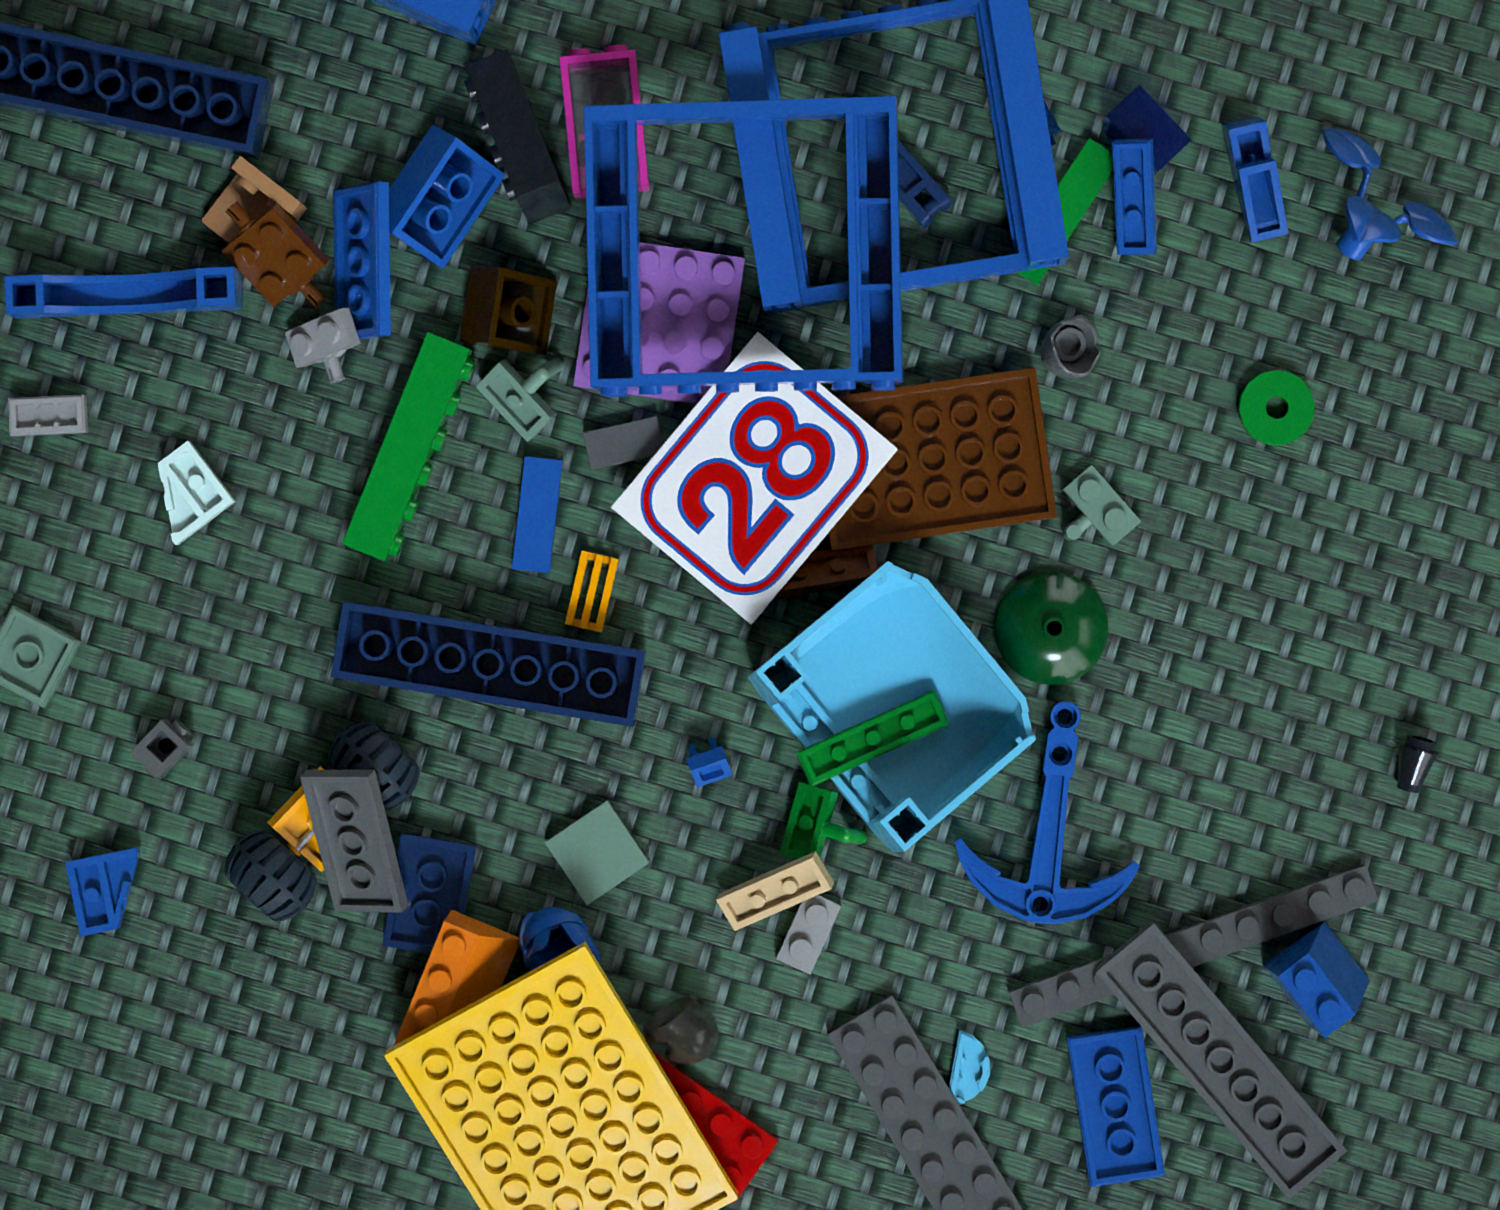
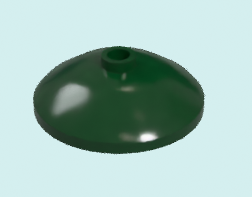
(1023, 628)

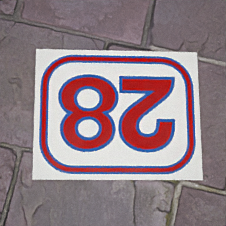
(754, 482)

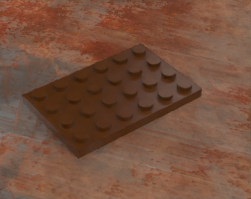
(963, 462)

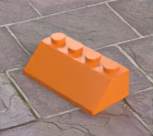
(463, 967)

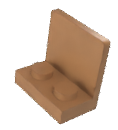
(255, 195)

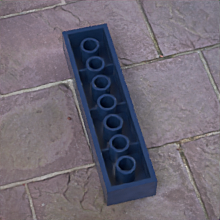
(133, 91)
(488, 663)

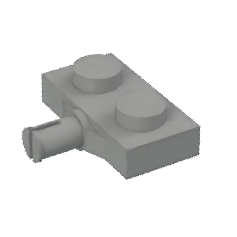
(324, 341)

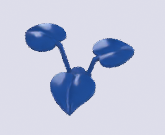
(1369, 223)

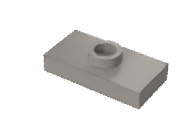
(48, 415)

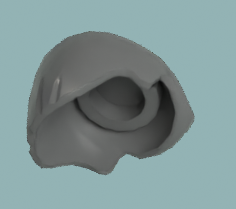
(1071, 348)

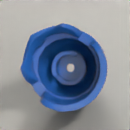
(550, 934)

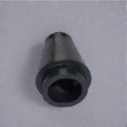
(1415, 762)

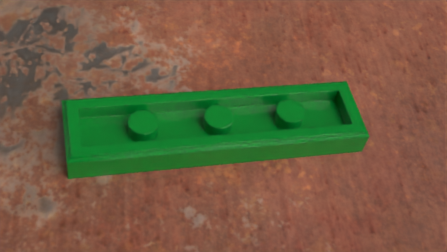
(1078, 191)
(872, 738)

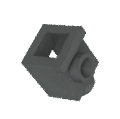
(150, 750)

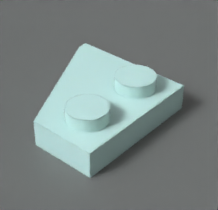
(191, 491)

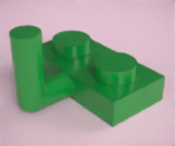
(811, 823)

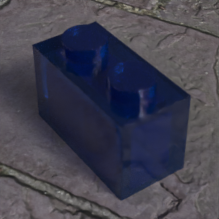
(1143, 118)

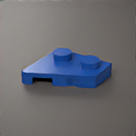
(101, 889)

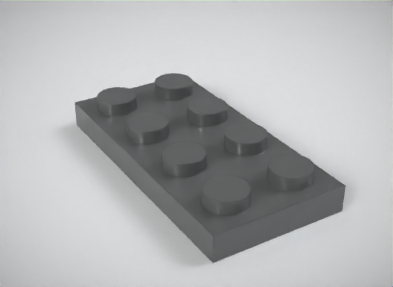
(354, 840)

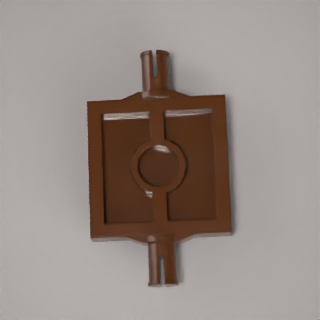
(275, 254)

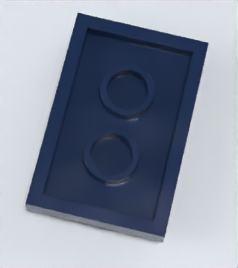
(435, 882)

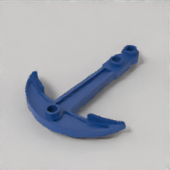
(1046, 858)

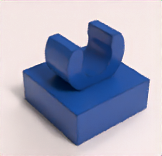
(709, 765)

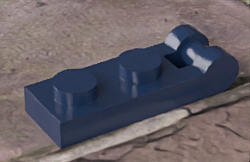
(914, 180)

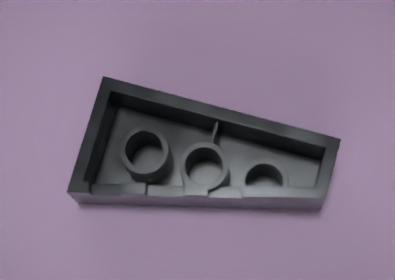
(516, 136)

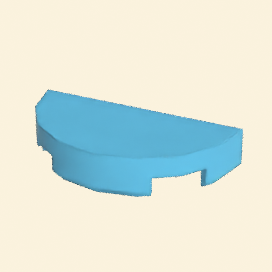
(969, 1068)

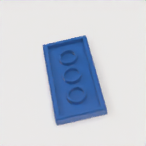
(363, 256)
(1115, 1105)

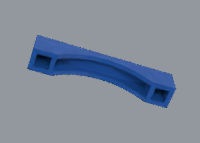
(123, 294)

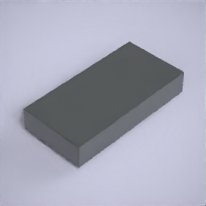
(623, 443)

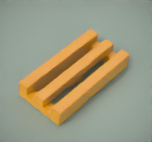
(584, 622)

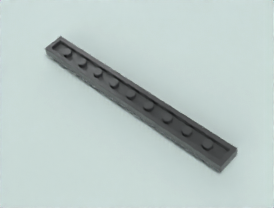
(1207, 940)

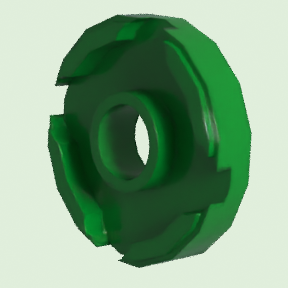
(1298, 405)

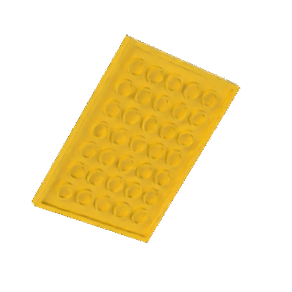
(558, 1100)

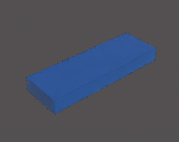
(1134, 196)
(537, 514)

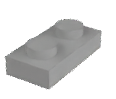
(808, 933)

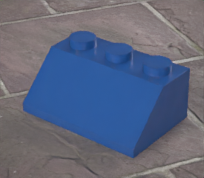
(440, 195)

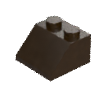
(508, 310)

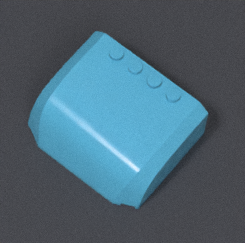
(876, 652)

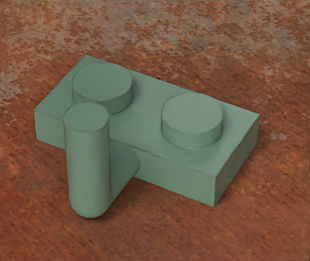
(517, 397)
(1098, 507)

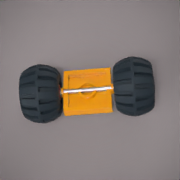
(270, 872)

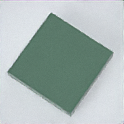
(33, 656)
(597, 852)

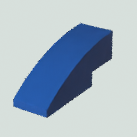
(1255, 178)

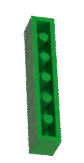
(408, 447)

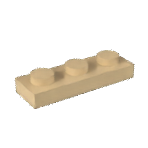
(775, 891)

